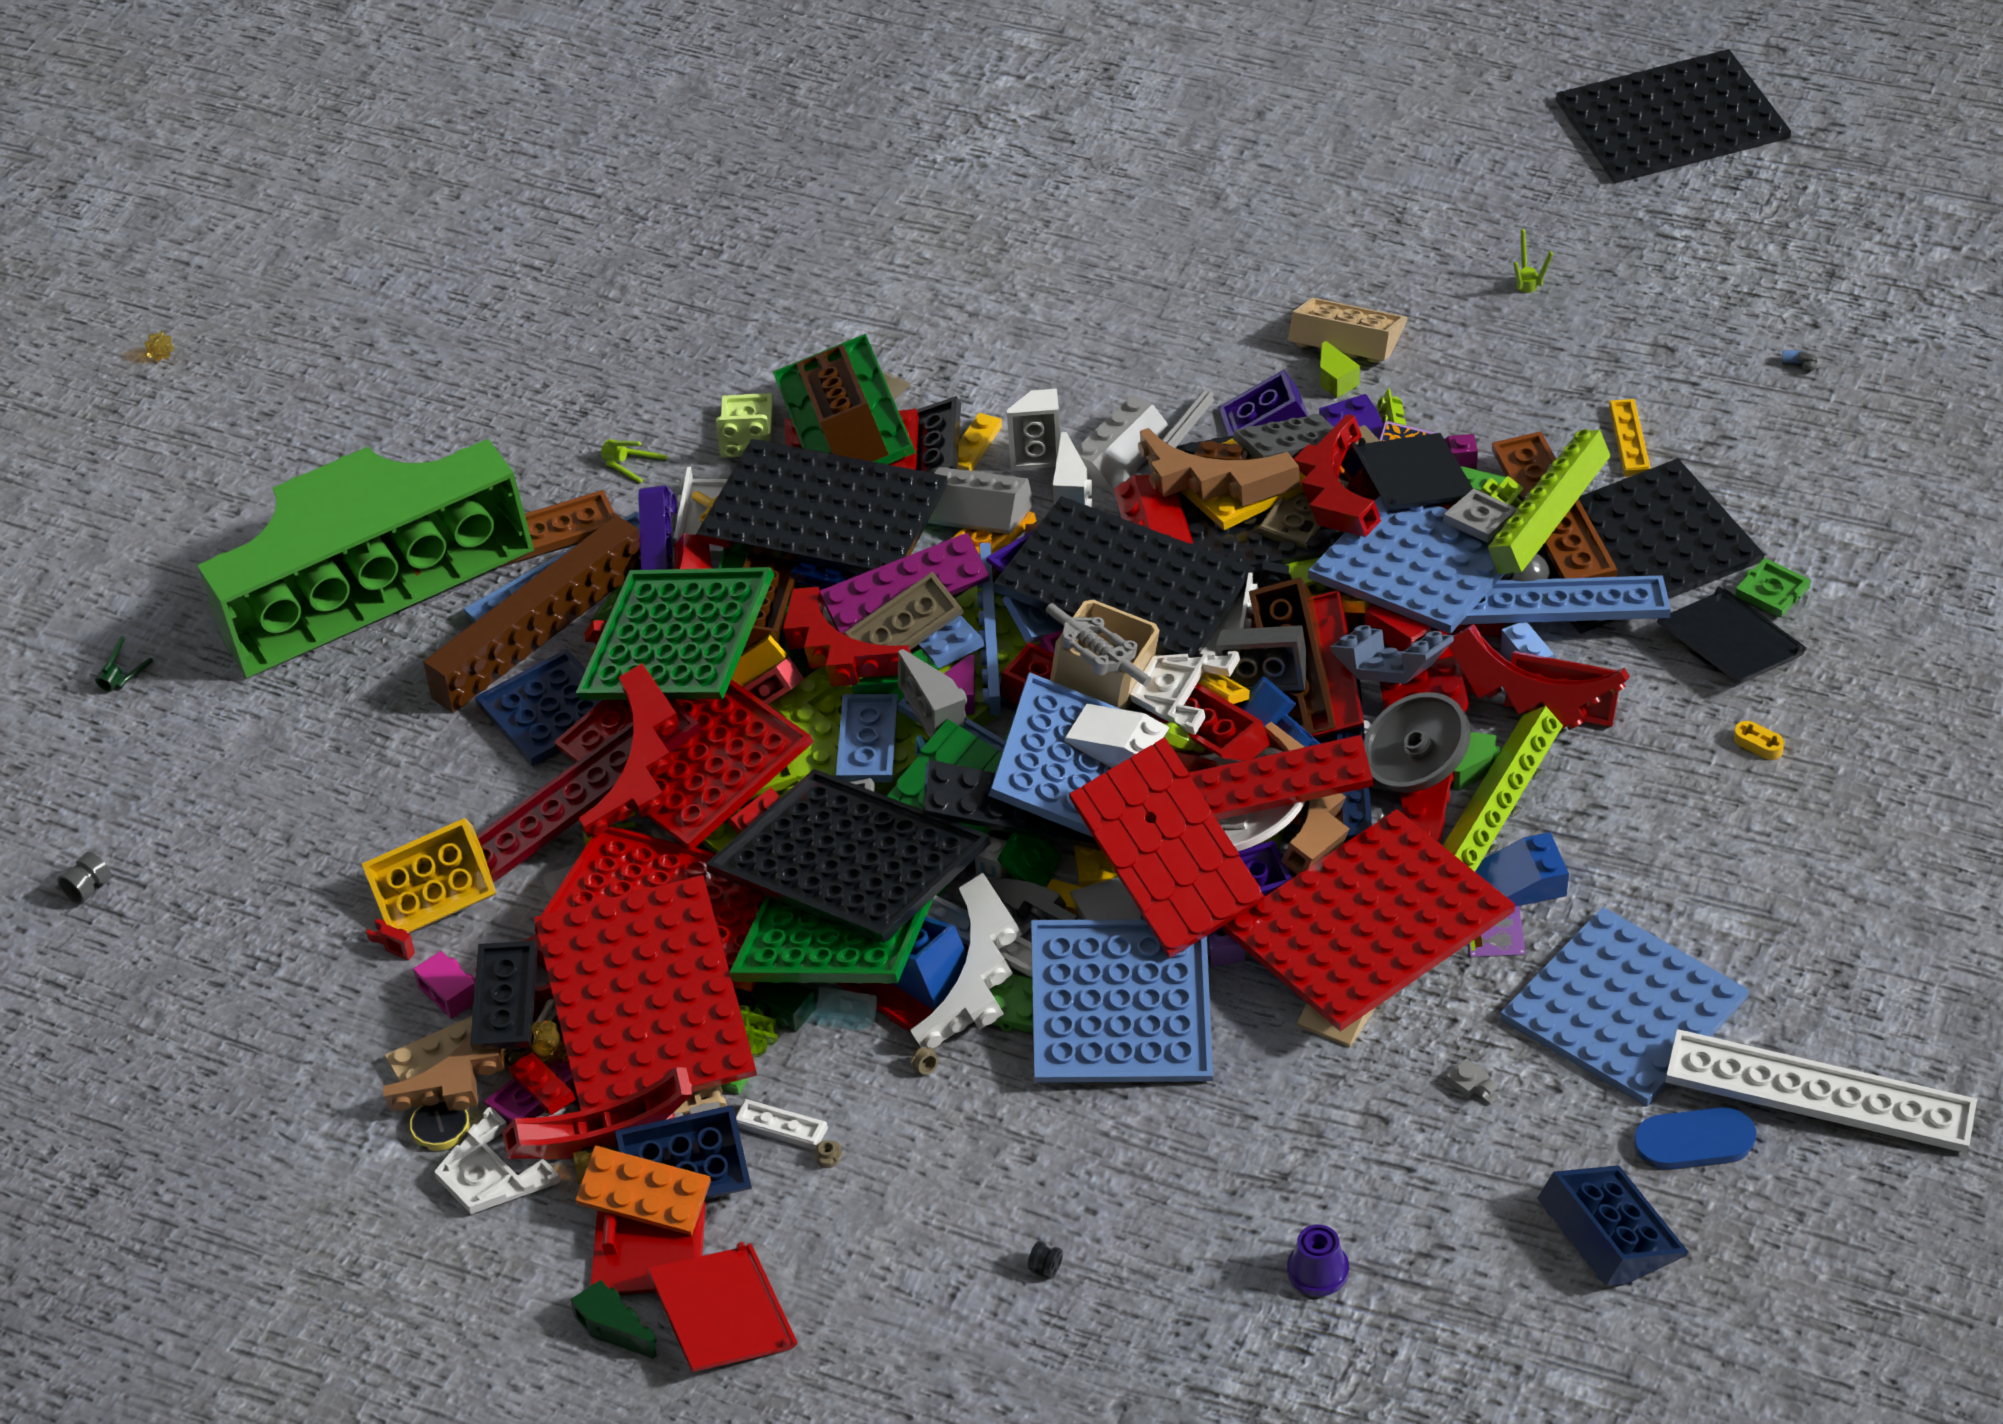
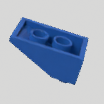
(1527, 870)

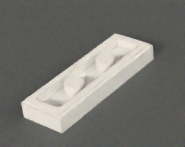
(780, 1124)

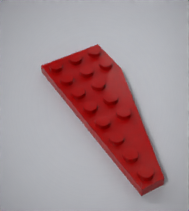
(1444, 677)

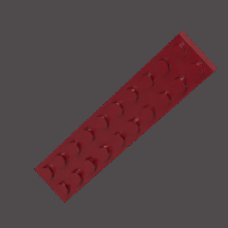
(567, 798)

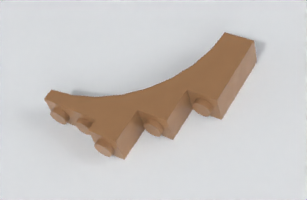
(1209, 478)
(1319, 828)
(448, 1081)

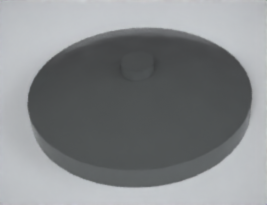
(1417, 742)

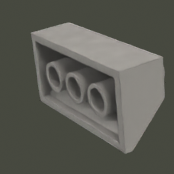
(1113, 450)
(982, 501)

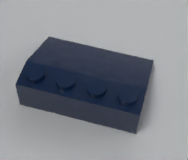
(694, 1142)
(1610, 1223)

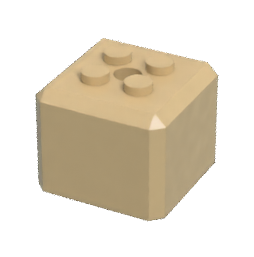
(1078, 674)

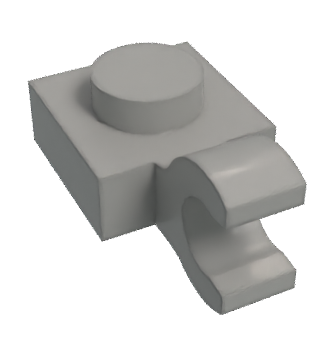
(1471, 1080)

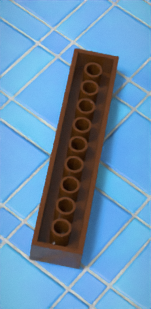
(533, 614)

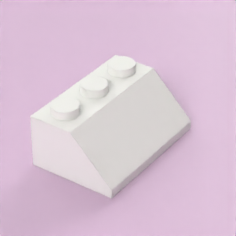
(1034, 430)

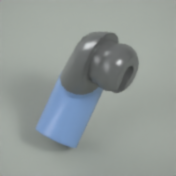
(1795, 356)

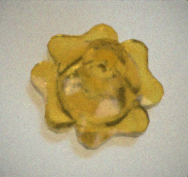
(159, 346)

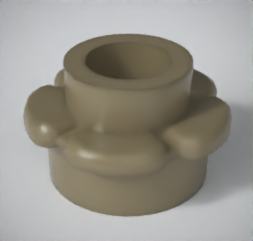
(924, 1060)
(827, 1159)

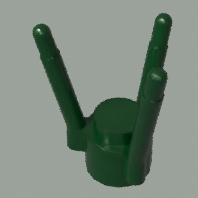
(110, 674)

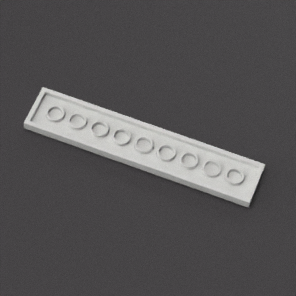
(1822, 1091)

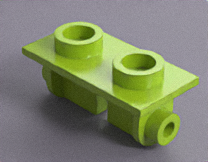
(1390, 408)

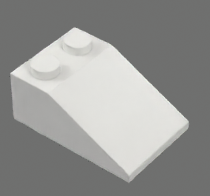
(1071, 474)
(1113, 733)

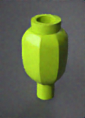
(1180, 739)

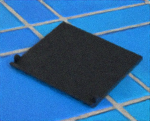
(1413, 471)
(1732, 636)

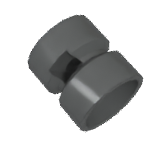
(85, 877)

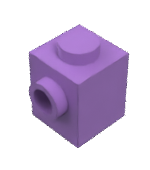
(1223, 949)

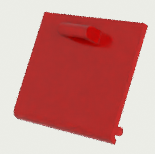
(629, 1247)
(722, 1308)

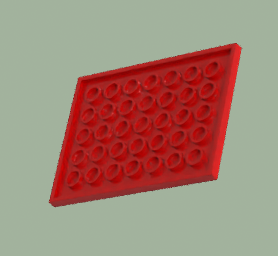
(713, 771)
(630, 862)
(1369, 919)
(644, 992)

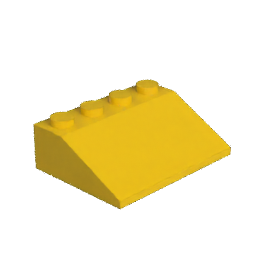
(430, 877)

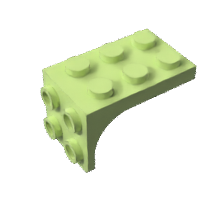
(743, 419)

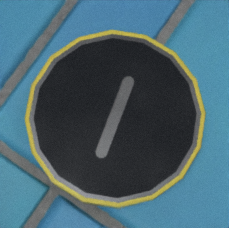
(439, 1127)

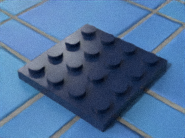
(538, 705)

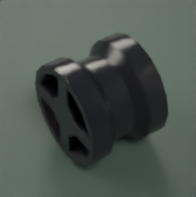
(1045, 1259)

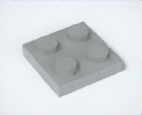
(1479, 515)

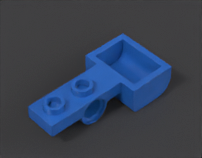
(1273, 706)

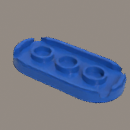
(1695, 1138)

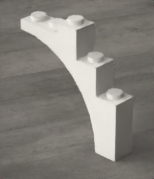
(984, 968)

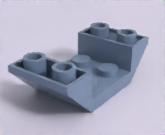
(1368, 660)

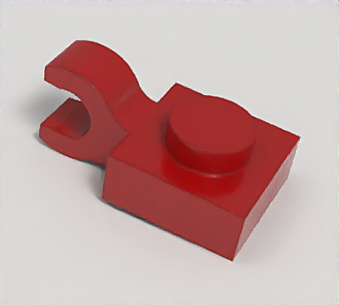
(394, 940)

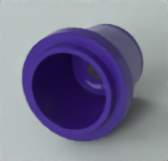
(1318, 1262)

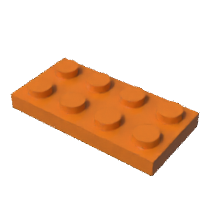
(643, 1190)

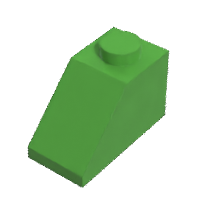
(1477, 760)

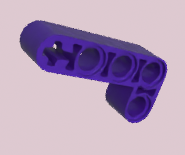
(655, 513)

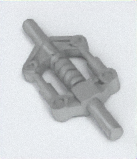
(1110, 657)

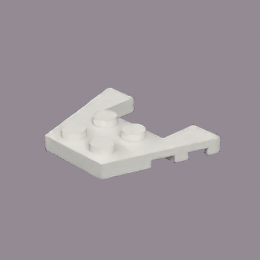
(1174, 680)
(481, 1177)

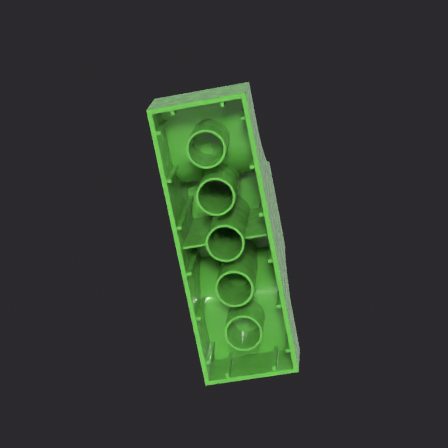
(348, 546)

